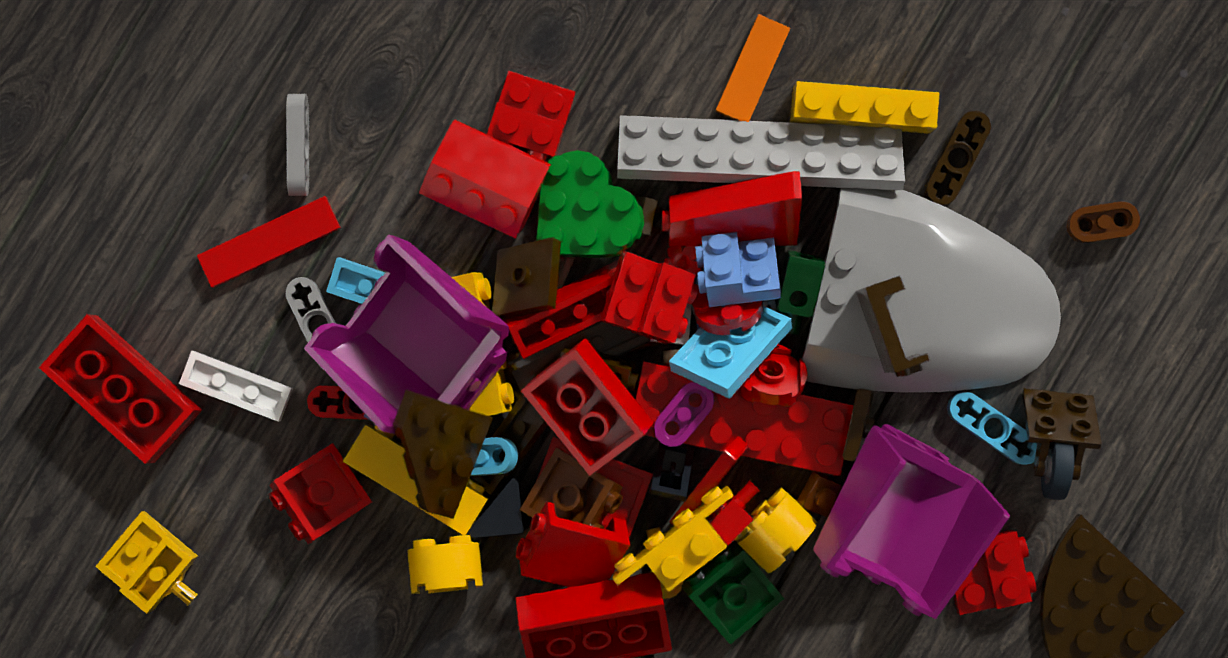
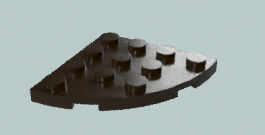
(1099, 600)

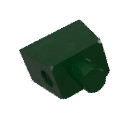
(804, 274)

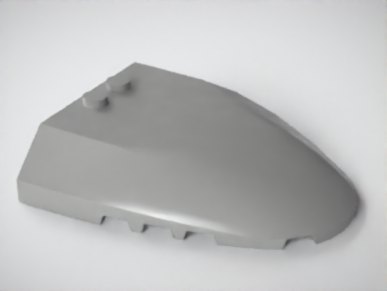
(966, 298)

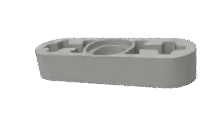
(297, 144)
(298, 304)

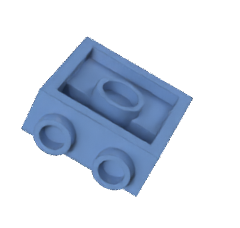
(737, 270)

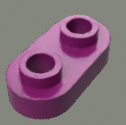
(684, 414)

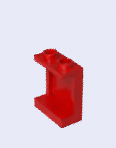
(571, 551)

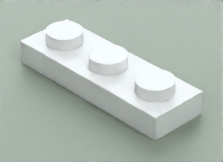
(236, 386)

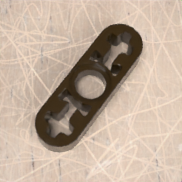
(961, 131)

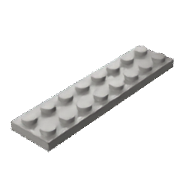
(757, 149)

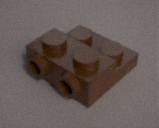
(573, 492)

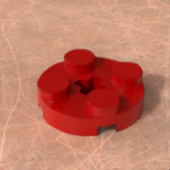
(721, 319)
(781, 388)

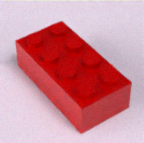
(120, 388)
(596, 620)

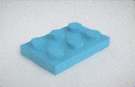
(728, 360)

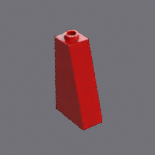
(751, 208)

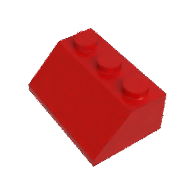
(484, 178)

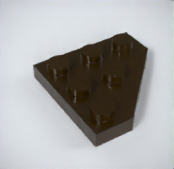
(439, 449)

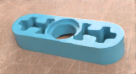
(966, 420)

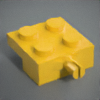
(149, 564)

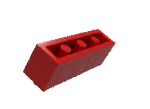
(577, 308)

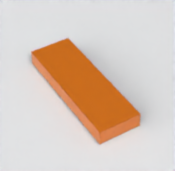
(752, 69)

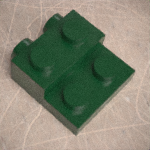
(732, 592)

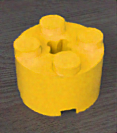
(776, 530)
(444, 565)

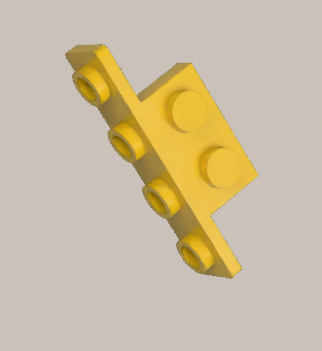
(681, 548)

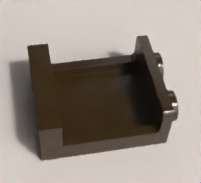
(884, 331)

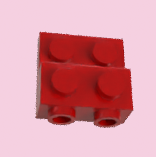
(531, 115)
(649, 298)
(318, 494)
(997, 577)

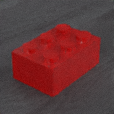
(587, 407)

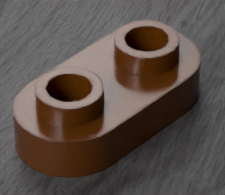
(1102, 222)

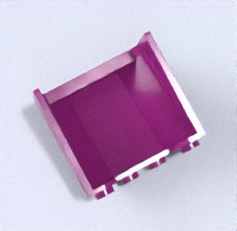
(411, 335)
(909, 521)

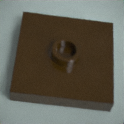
(526, 278)
(859, 424)

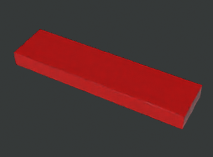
(268, 242)

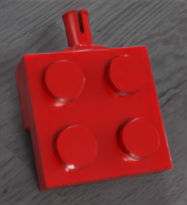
(731, 517)

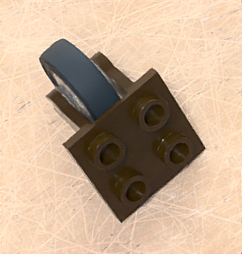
(1062, 429)

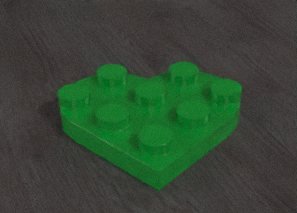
(586, 209)

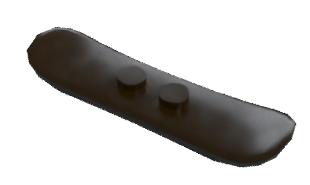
(601, 335)

